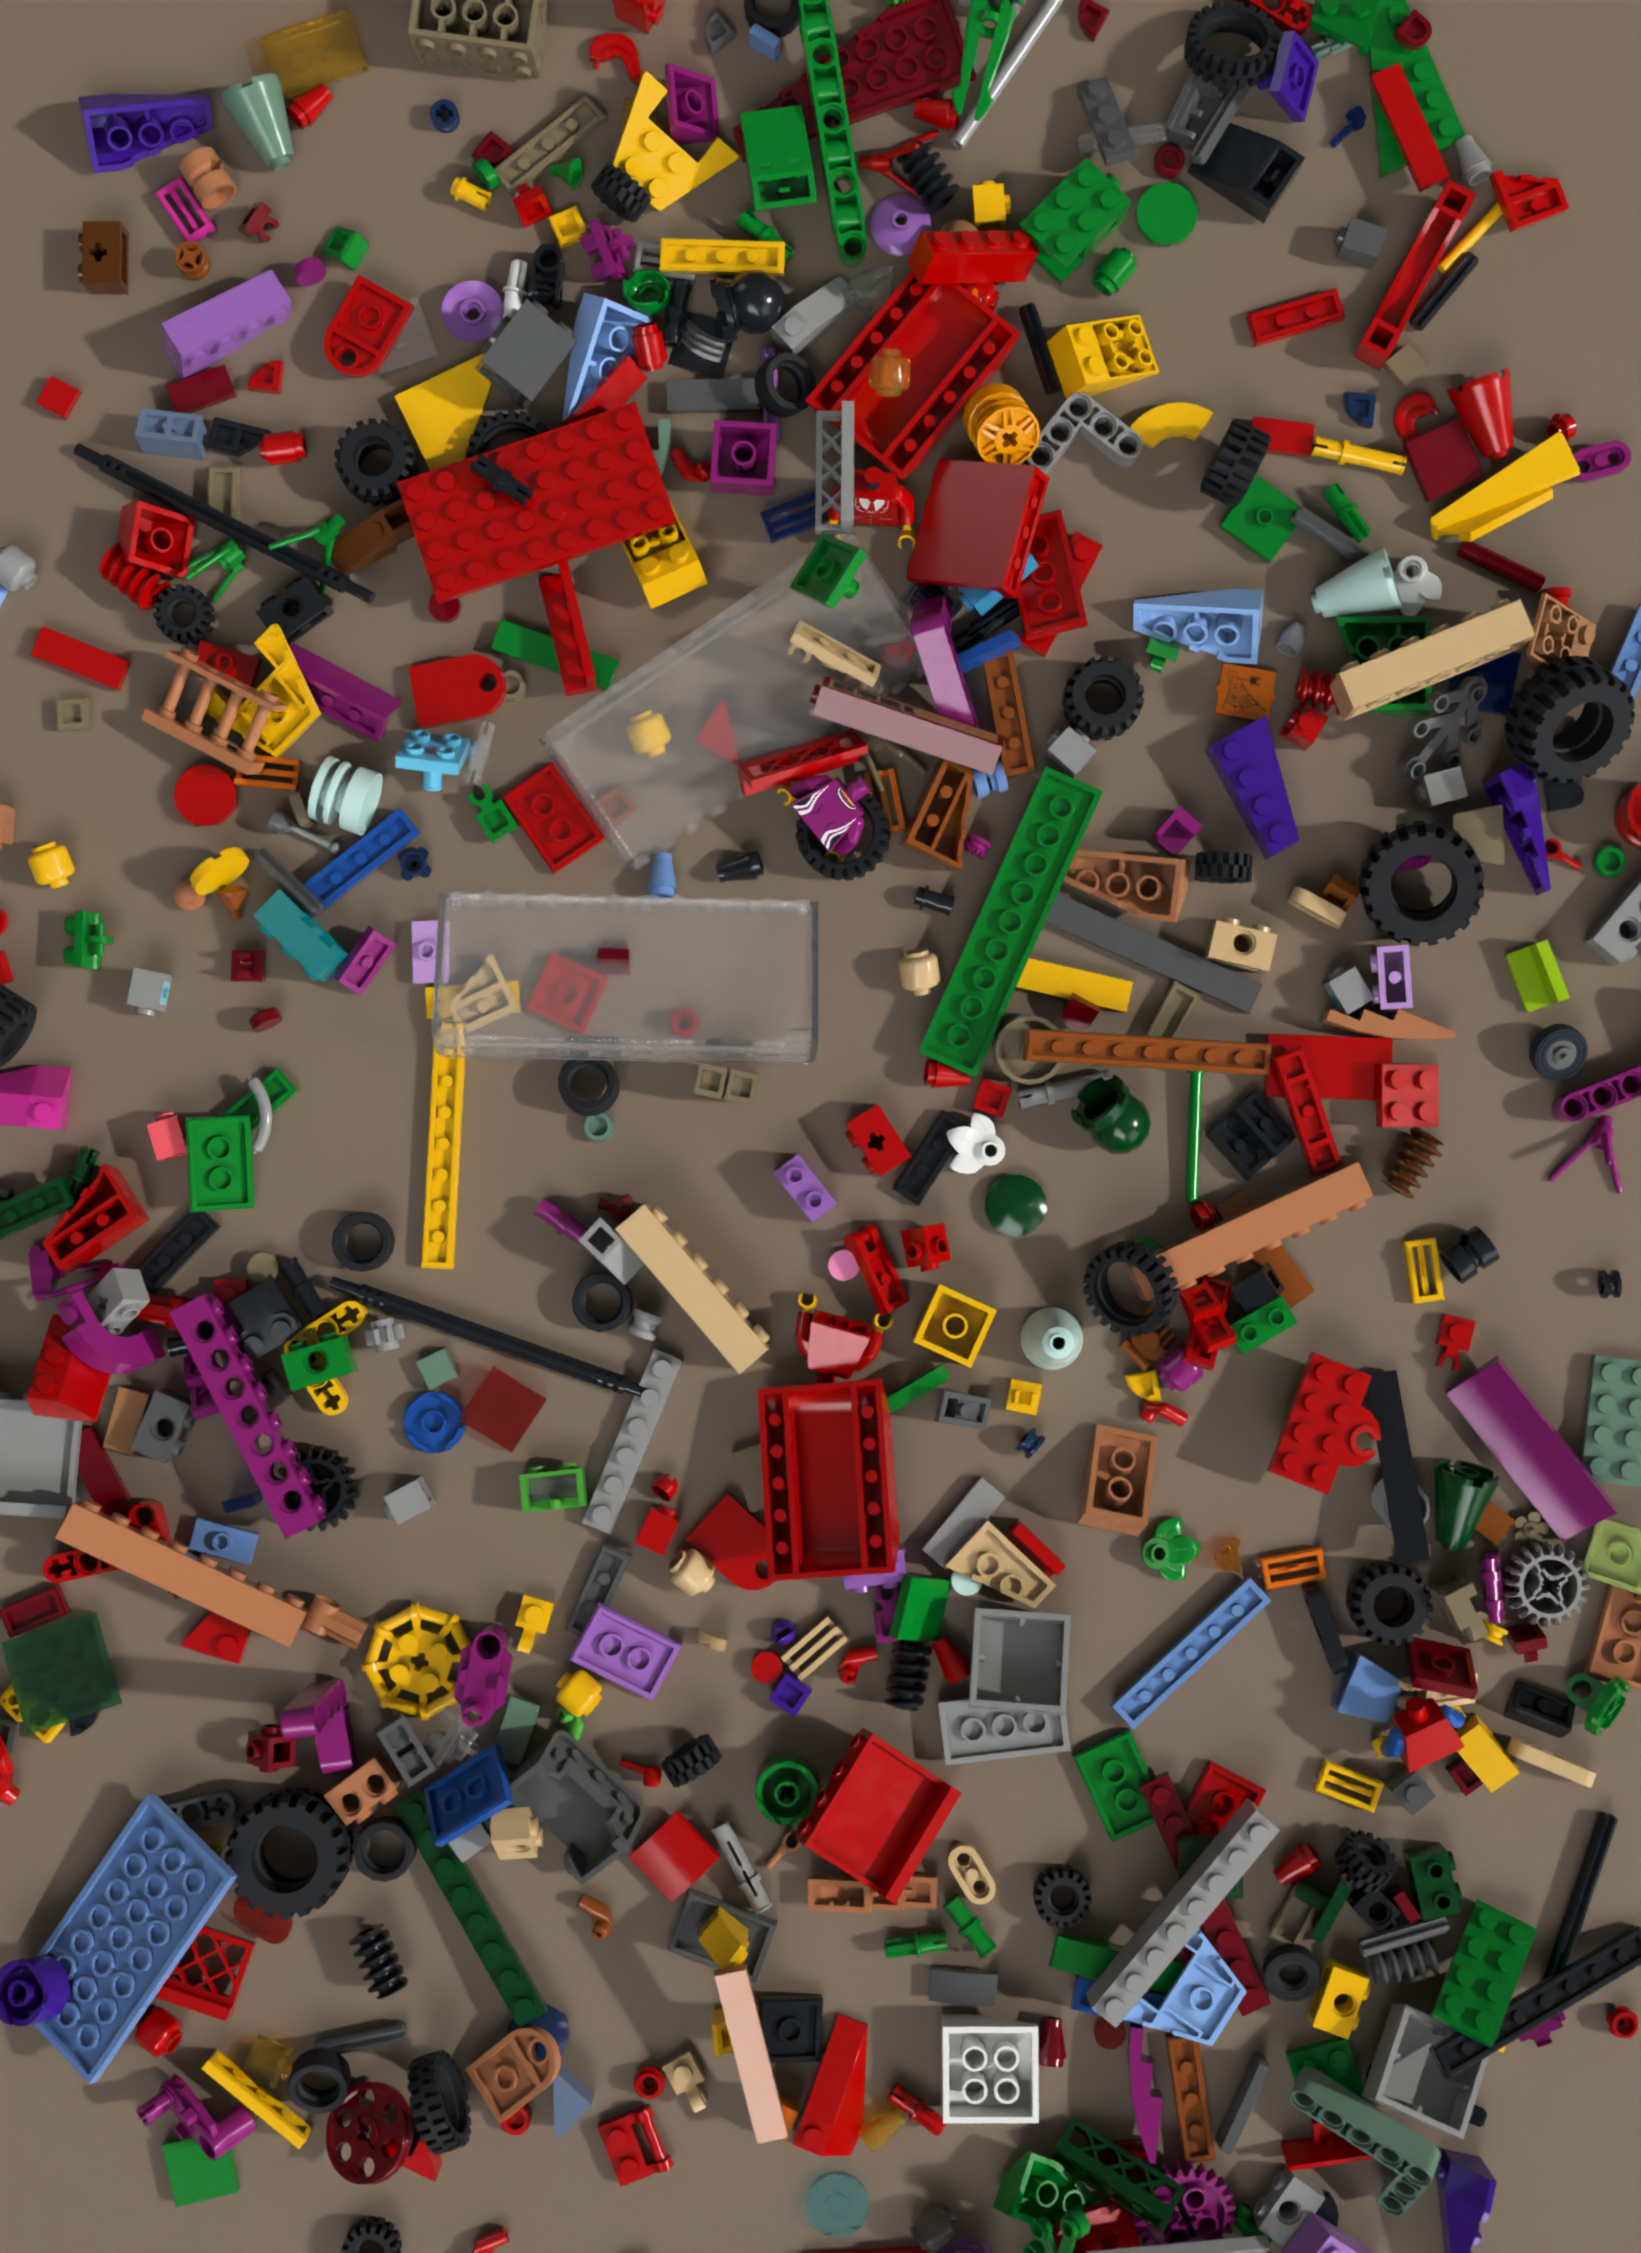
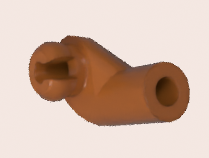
(600, 1915)

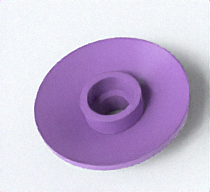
(895, 238)
(463, 300)

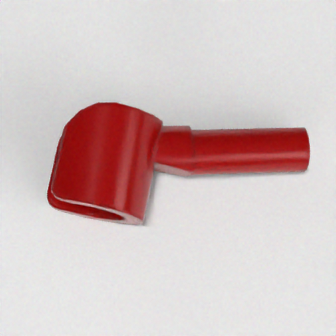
(1561, 856)
(651, 1773)

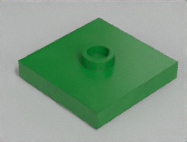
(1261, 519)

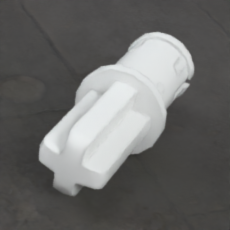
(515, 287)

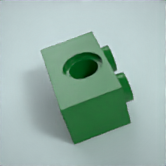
(1261, 1324)
(303, 1373)

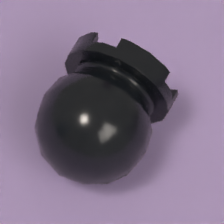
(748, 303)

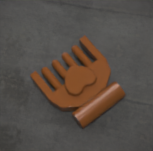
(1147, 1346)

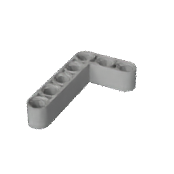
(1084, 427)

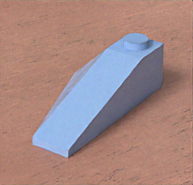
(602, 338)
(1210, 621)

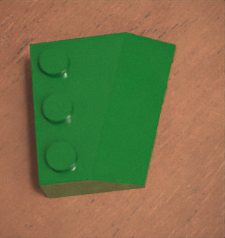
(1370, 634)

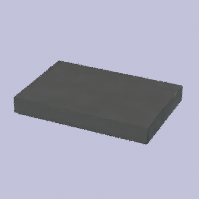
(695, 1913)

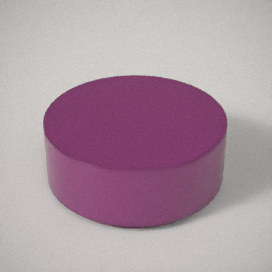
(309, 271)

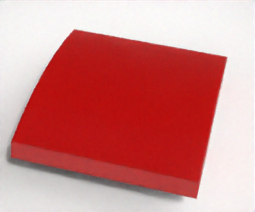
(674, 1856)

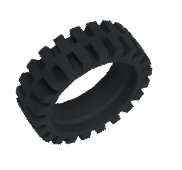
(1238, 21)
(501, 424)
(858, 866)
(1154, 1271)
(439, 2102)

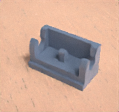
(171, 433)

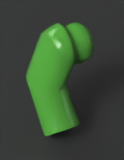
(572, 1724)

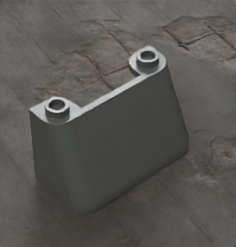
(578, 1804)

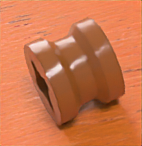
(187, 254)

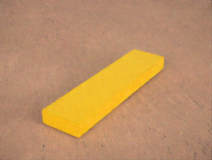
(721, 256)
(1063, 981)
(257, 2098)

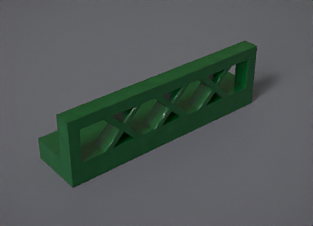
(1115, 2185)

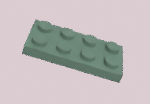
(1613, 1421)

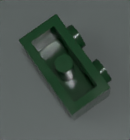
(1432, 1881)

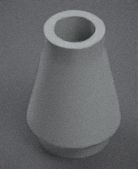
(1473, 162)

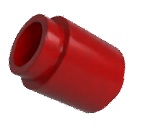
(649, 346)
(283, 447)

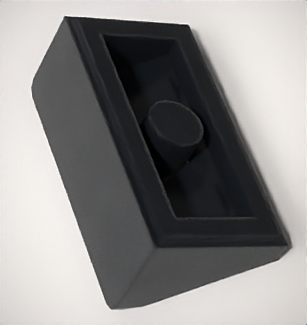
(1540, 1710)

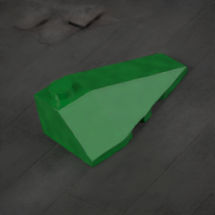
(1041, 2188)

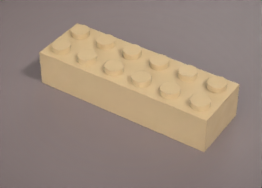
(1432, 659)
(693, 1287)

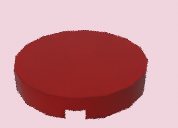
(205, 795)

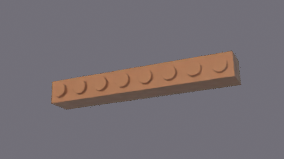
(1260, 1227)
(182, 1572)

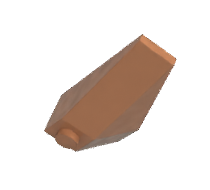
(1137, 883)

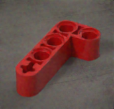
(82, 1568)

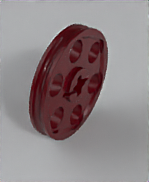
(381, 2133)

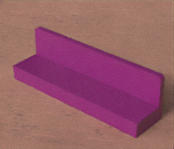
(345, 695)

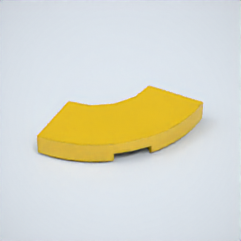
(1170, 421)

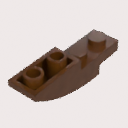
(372, 538)

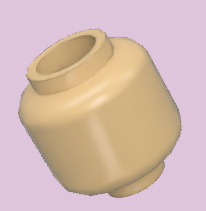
(919, 971)
(691, 1572)

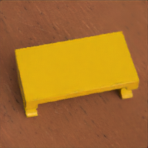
(1486, 1754)

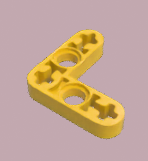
(310, 1334)

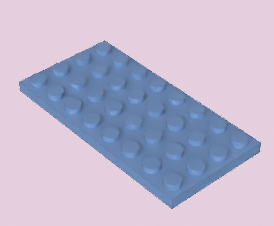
(130, 1932)

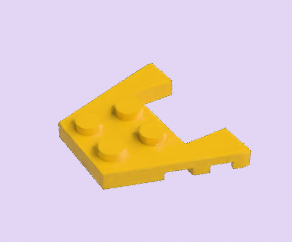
(656, 159)
(289, 684)

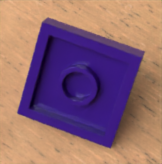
(1292, 77)

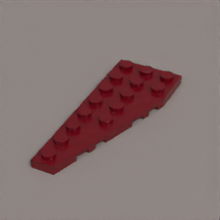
(889, 64)

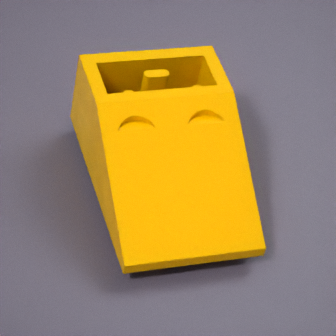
(1102, 355)
(665, 563)

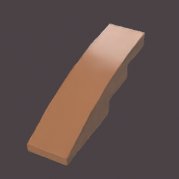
(1397, 1026)
(849, 1895)

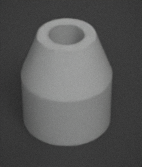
(1292, 640)

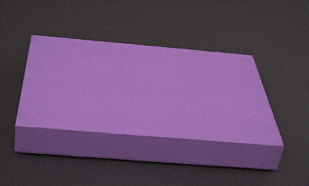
(625, 1651)

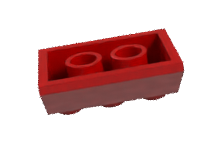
(63, 1383)

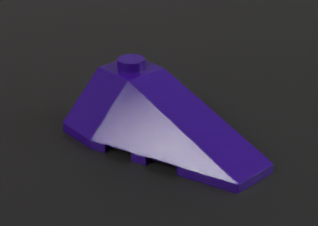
(1522, 821)

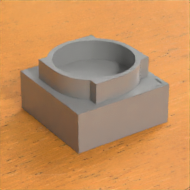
(1019, 1661)
(1409, 2080)

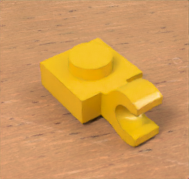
(534, 1618)

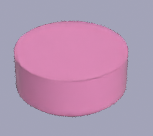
(843, 1265)

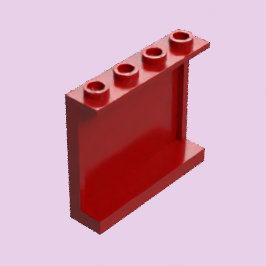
(978, 526)
(877, 1815)

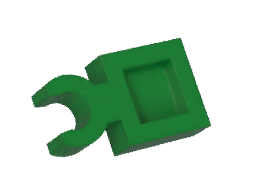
(494, 817)

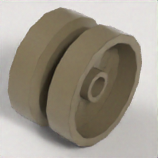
(1009, 1046)

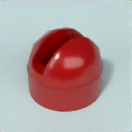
(664, 1487)

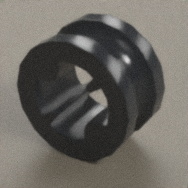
(1609, 1284)

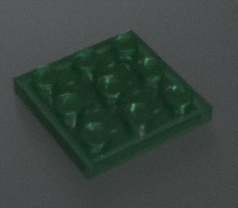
(61, 1673)

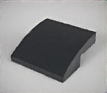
(1250, 1135)

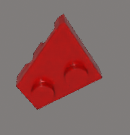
(1527, 199)

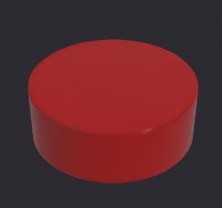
(766, 1666)
(518, 2122)

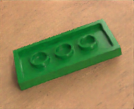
(1483, 1973)

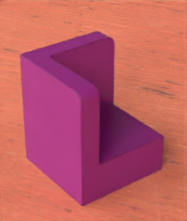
(1177, 831)

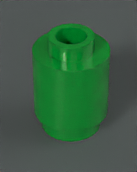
(1114, 271)

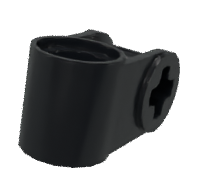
(547, 283)

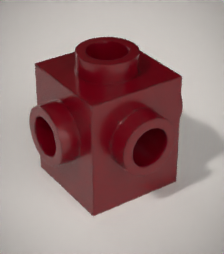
(270, 1749)

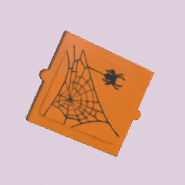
(1245, 692)

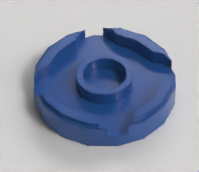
(434, 1422)

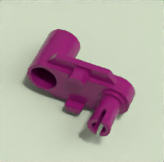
(483, 1676)
(212, 2136)

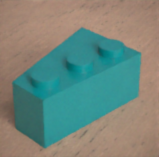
(301, 937)

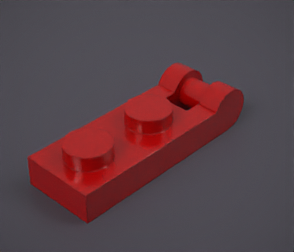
(877, 1268)

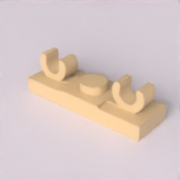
(834, 654)

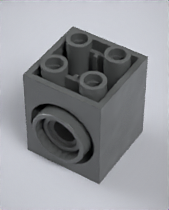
(525, 352)

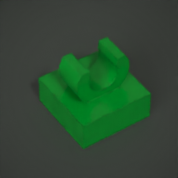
(1161, 651)

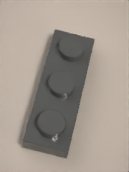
(1106, 121)

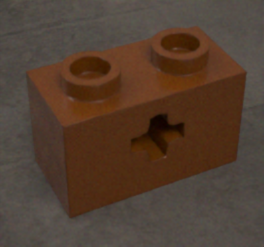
(109, 244)

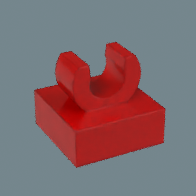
(531, 204)

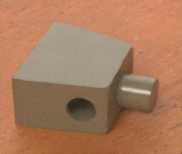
(1483, 831)

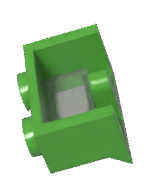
(553, 1489)

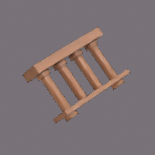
(191, 731)

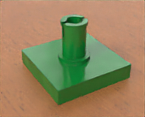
(829, 572)

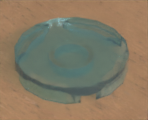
(837, 2204)

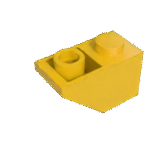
(724, 1939)

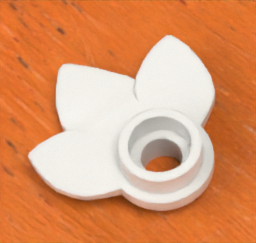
(1418, 588)
(971, 1145)

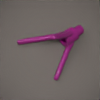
(1599, 1139)

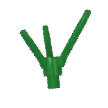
(323, 533)

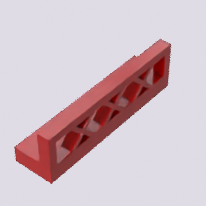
(567, 632)
(800, 762)

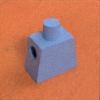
(1367, 1690)

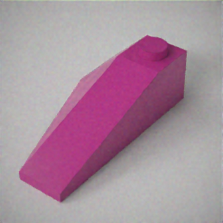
(35, 1097)

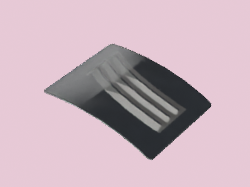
(702, 347)

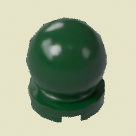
(1112, 1115)

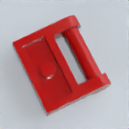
(625, 2148)

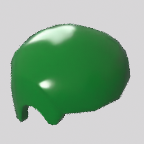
(647, 292)

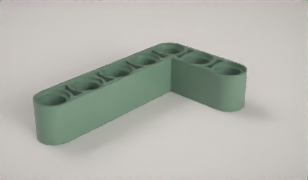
(1403, 2151)

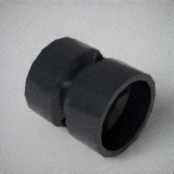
(1470, 1253)

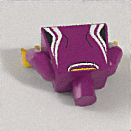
(830, 810)

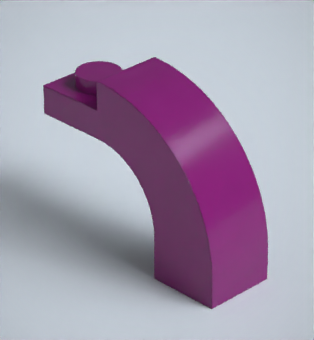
(101, 1348)

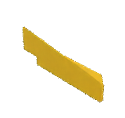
(1509, 492)

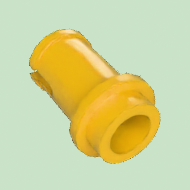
(470, 193)

